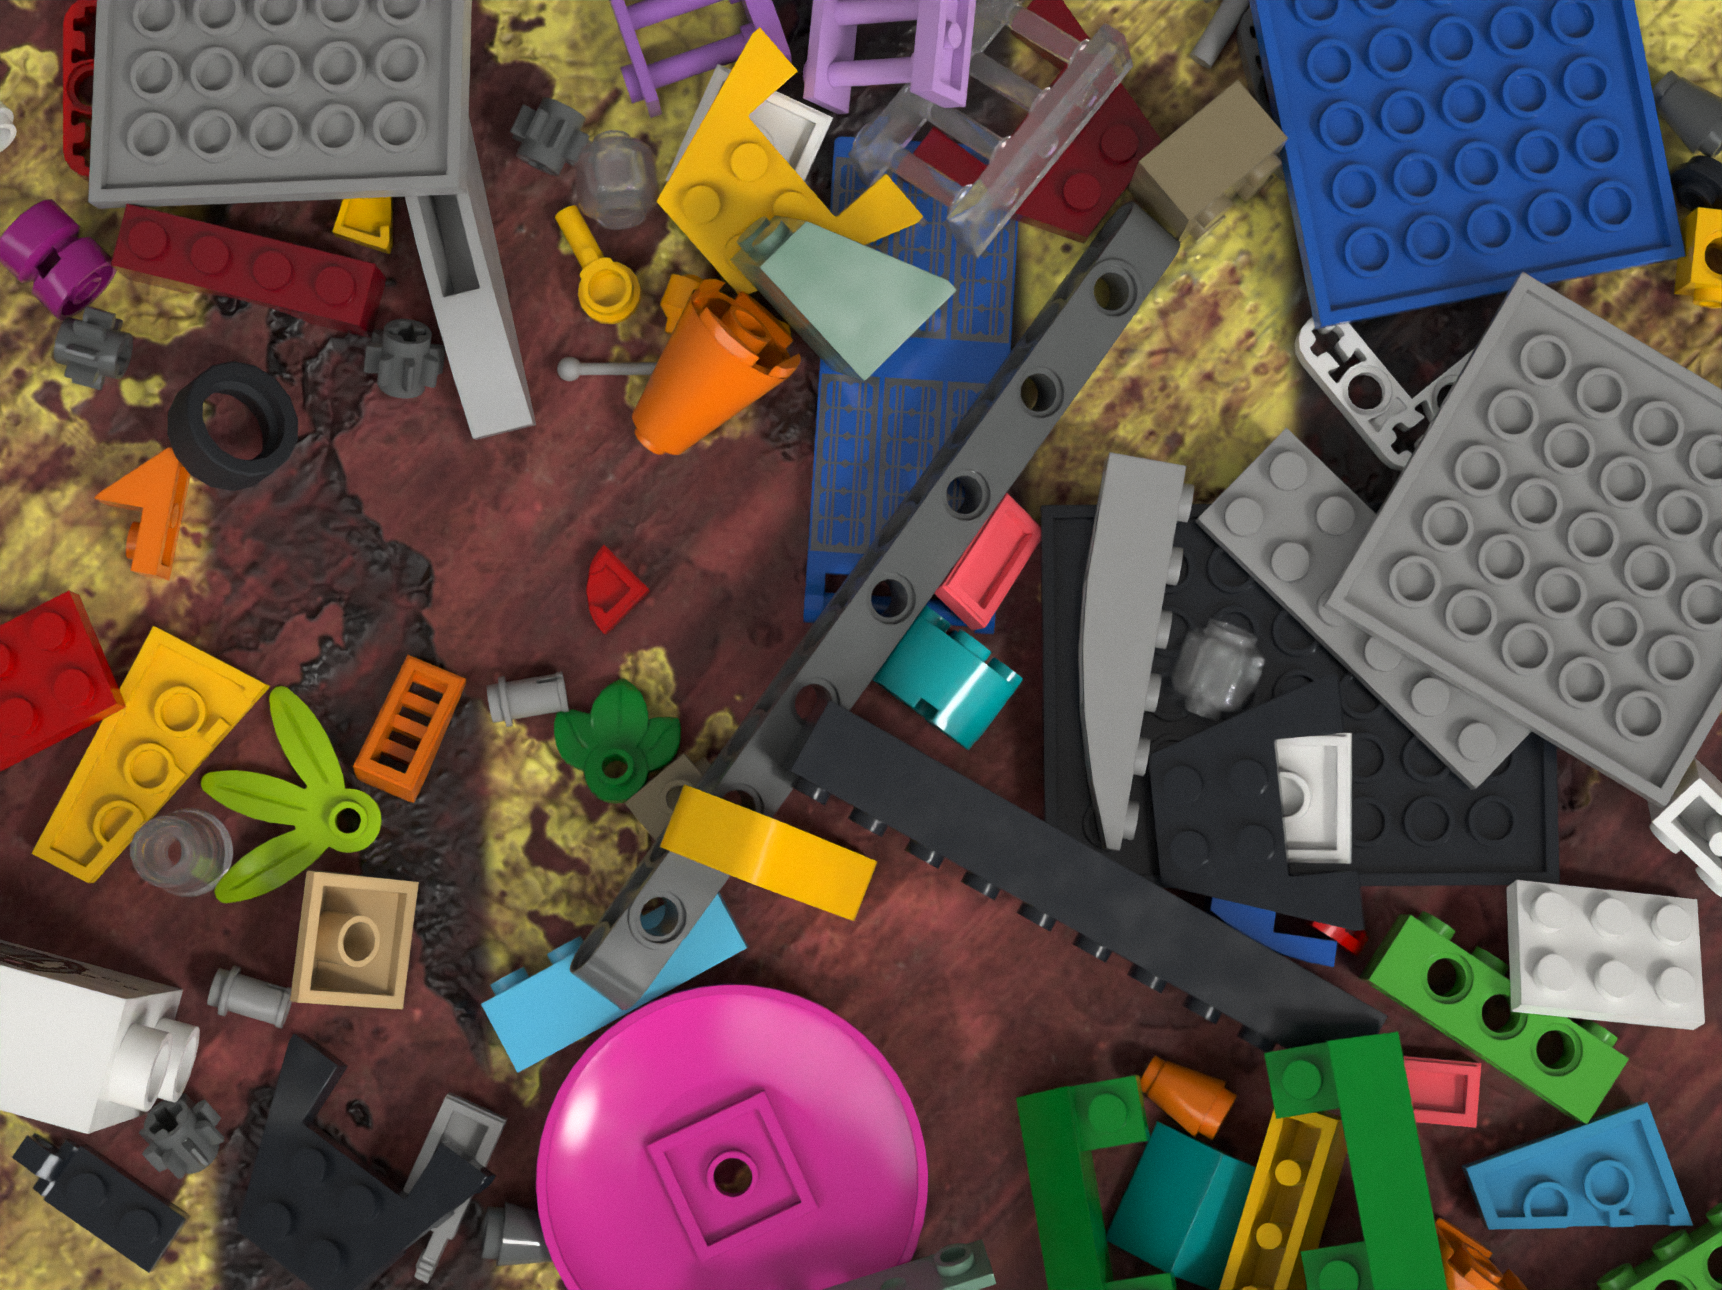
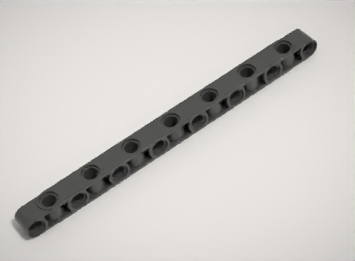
(913, 559)

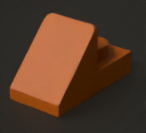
(160, 493)

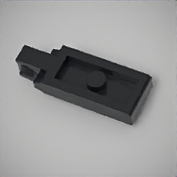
(103, 1199)

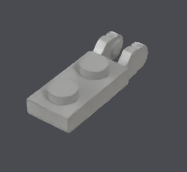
(474, 1132)

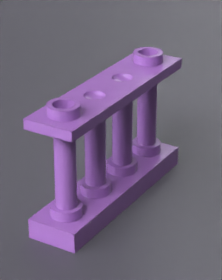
(644, 79)

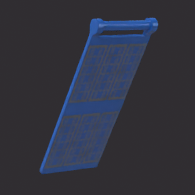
(887, 429)

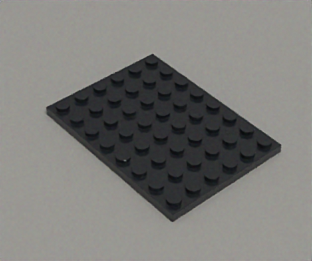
(1408, 807)

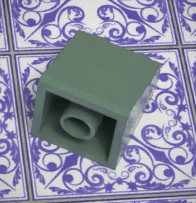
(838, 293)

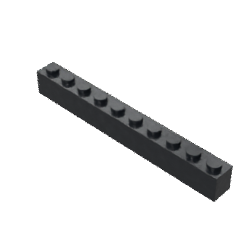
(1068, 885)

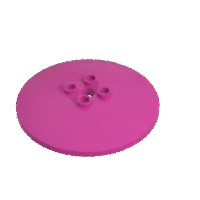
(718, 1078)

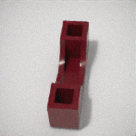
(250, 268)

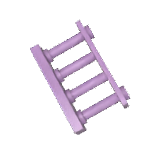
(935, 69)

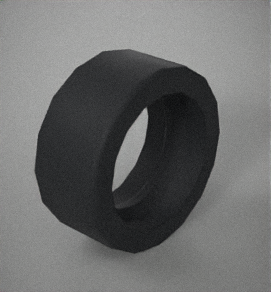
(264, 399)

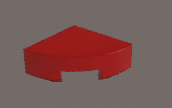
(611, 590)
(1348, 940)

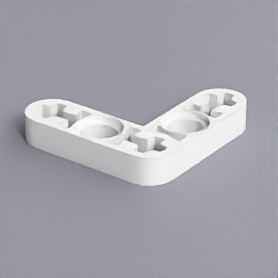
(1395, 406)

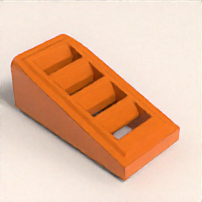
(377, 743)

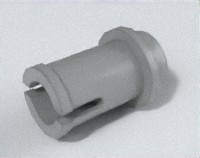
(527, 697)
(249, 997)

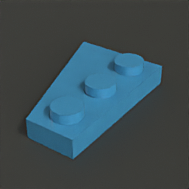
(1582, 1176)

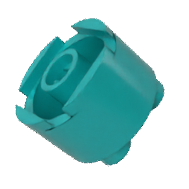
(947, 678)

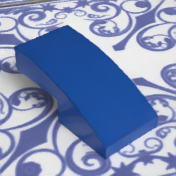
(1259, 926)

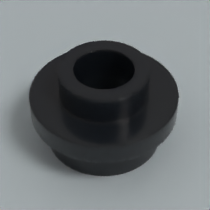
(1698, 183)

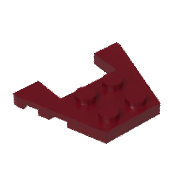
(1089, 172)

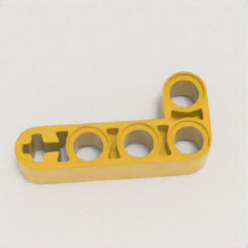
(767, 853)

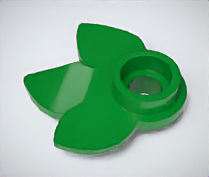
(616, 732)

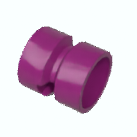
(64, 268)

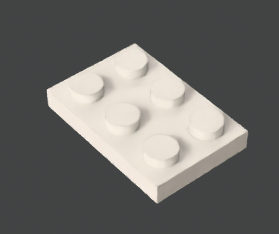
(1604, 955)

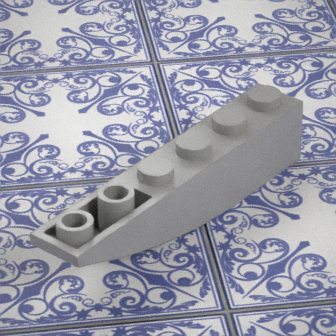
(472, 304)
(1122, 624)

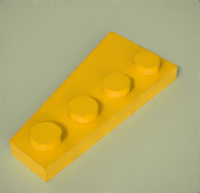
(173, 719)

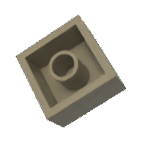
(1208, 162)

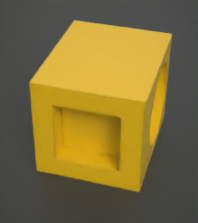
(1693, 276)

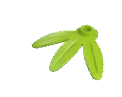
(281, 802)

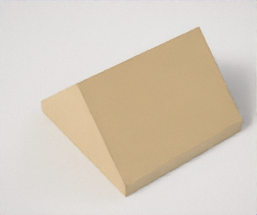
(354, 940)

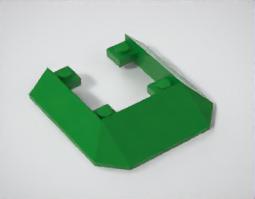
(1382, 1140)

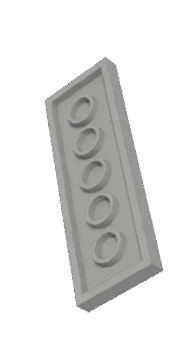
(1294, 535)

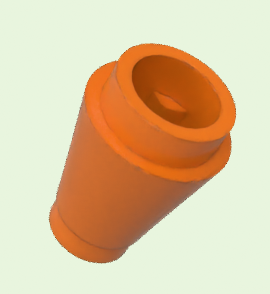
(1188, 1096)

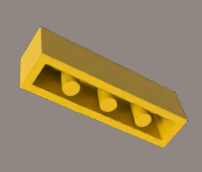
(1287, 1202)

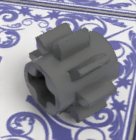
(549, 136)
(93, 348)
(404, 358)
(181, 1136)

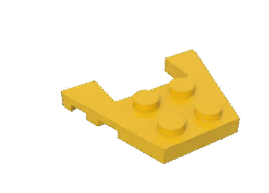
(738, 176)

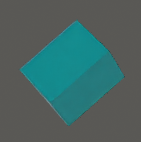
(1182, 1207)

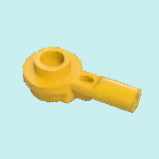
(607, 288)

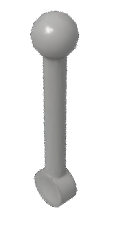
(570, 368)

